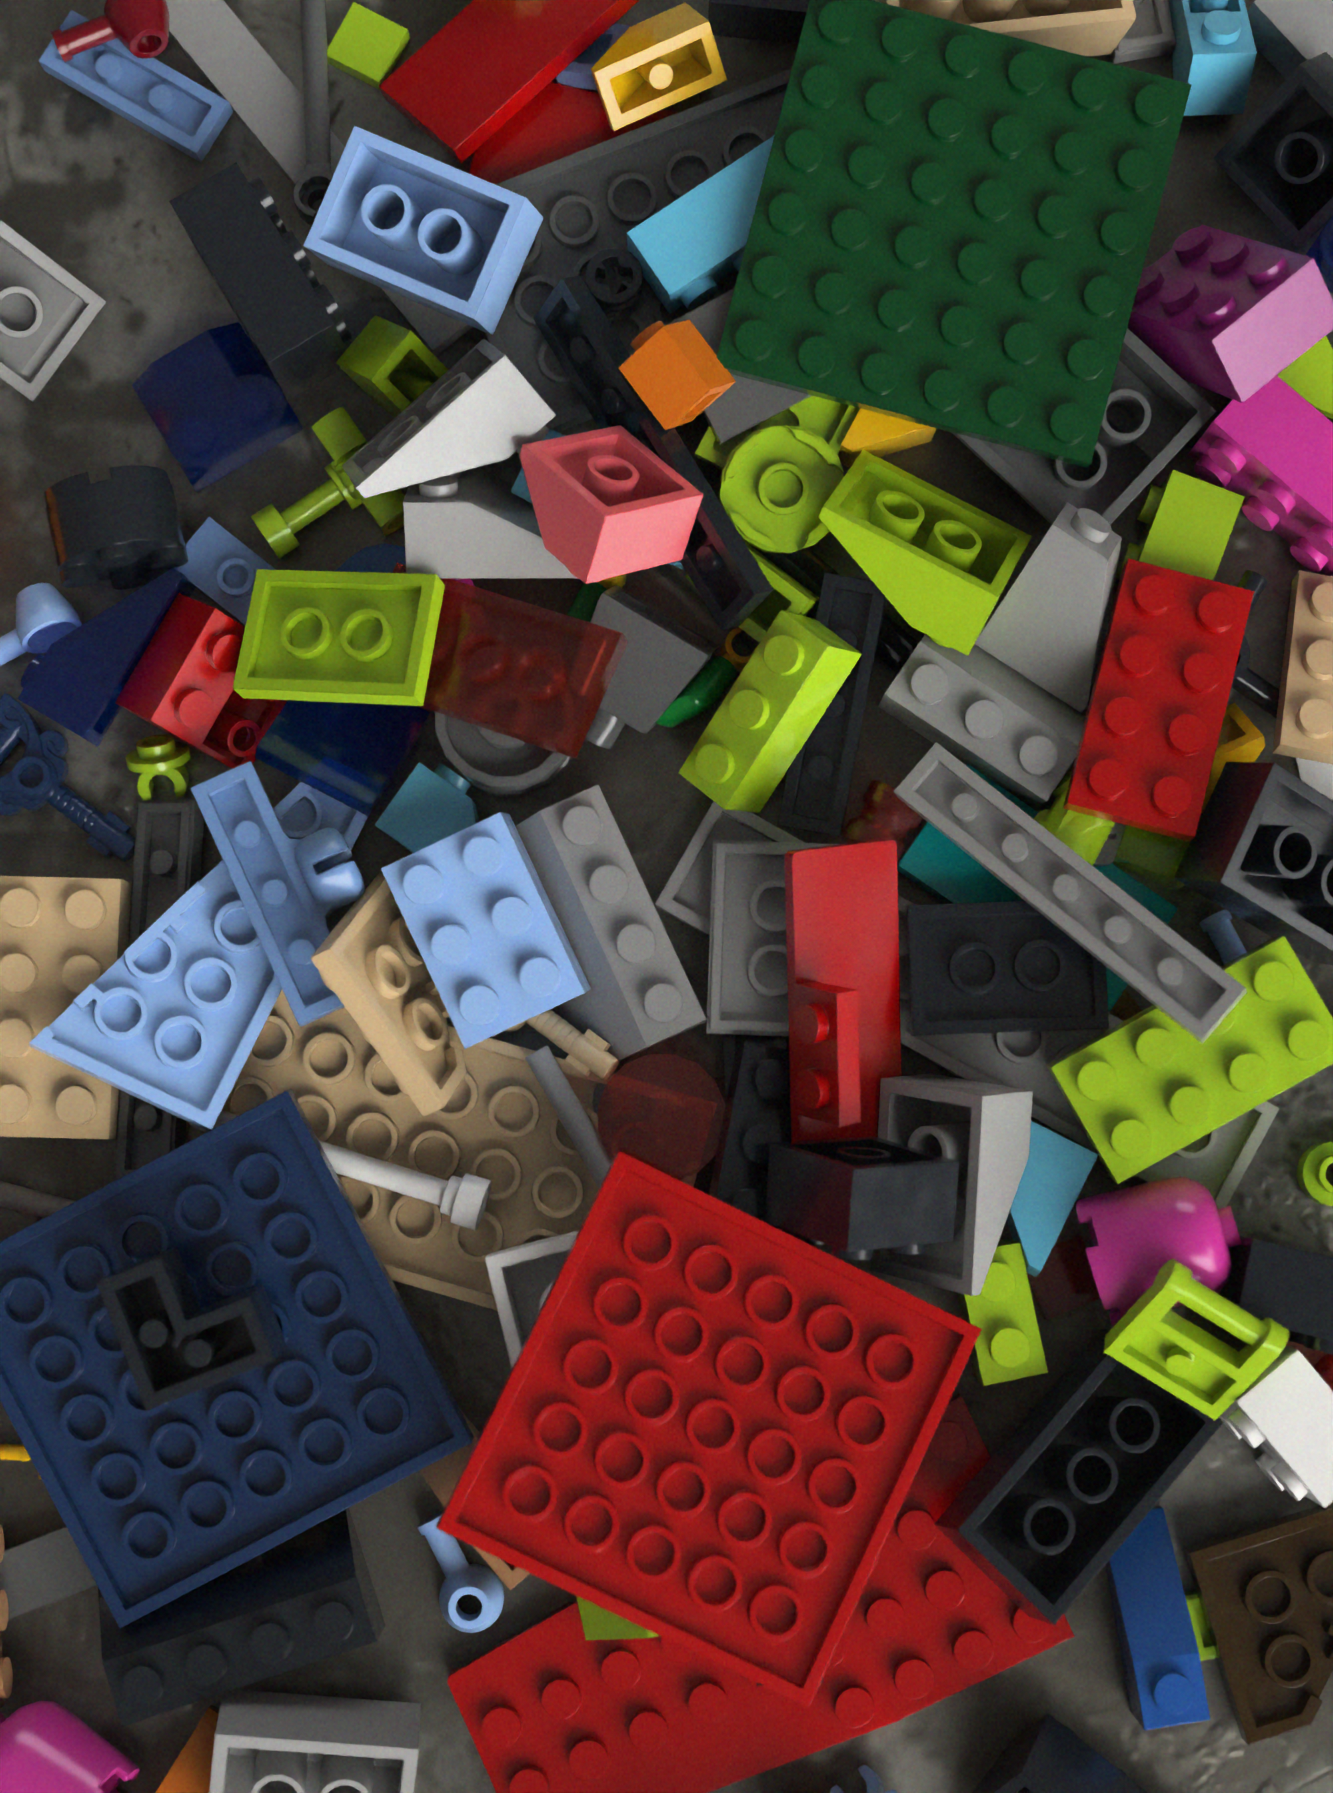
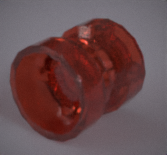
(882, 818)

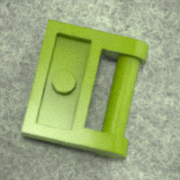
(1183, 1355)

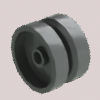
(496, 761)

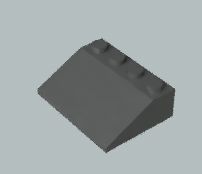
(1142, 429)

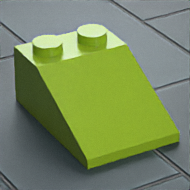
(924, 549)

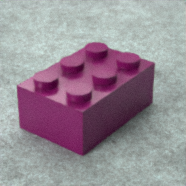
(1230, 310)

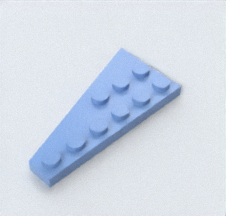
(189, 992)

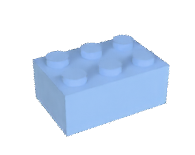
(424, 230)
(486, 929)

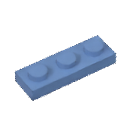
(143, 92)

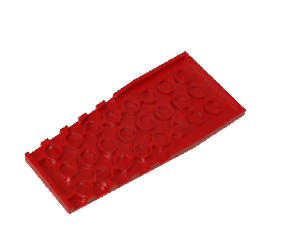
(667, 1720)

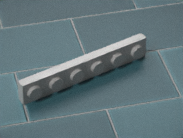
(1071, 893)

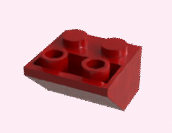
(188, 685)

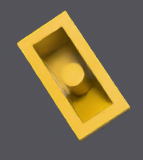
(657, 65)

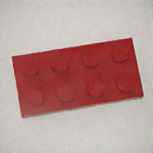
(1158, 700)

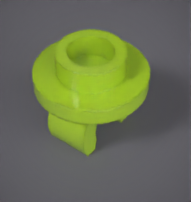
(159, 756)

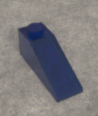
(91, 665)

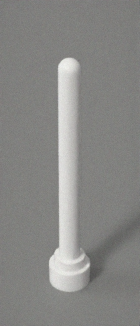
(459, 1197)

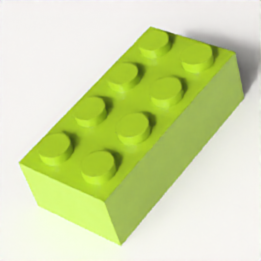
(1158, 1088)

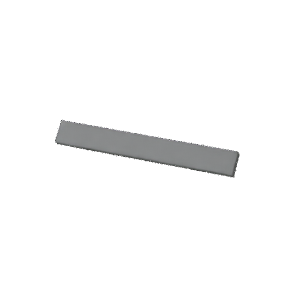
(275, 117)

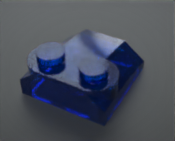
(216, 404)

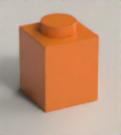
(675, 372)

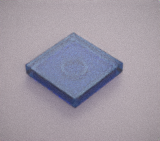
(343, 747)

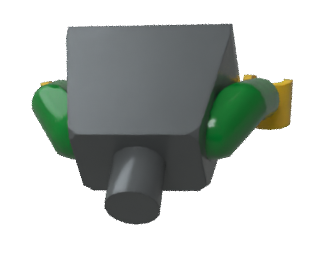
(665, 666)

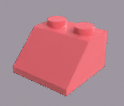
(608, 503)

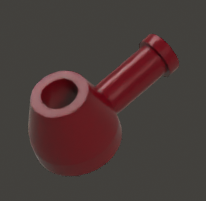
(136, 23)

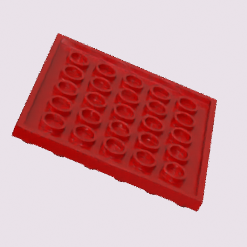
(710, 1429)

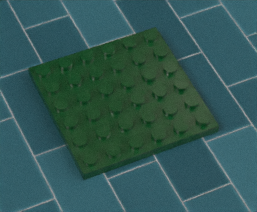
(952, 227)

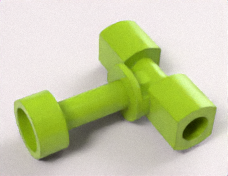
(341, 441)

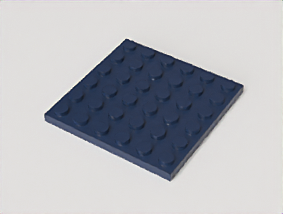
(250, 1460)

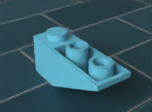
(1213, 54)

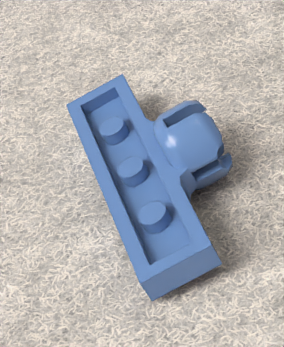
(281, 882)

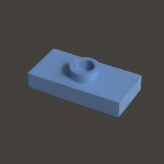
(222, 568)

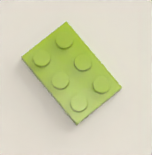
(339, 637)

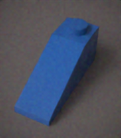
(1155, 1629)

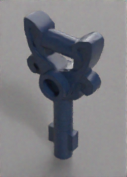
(40, 780)

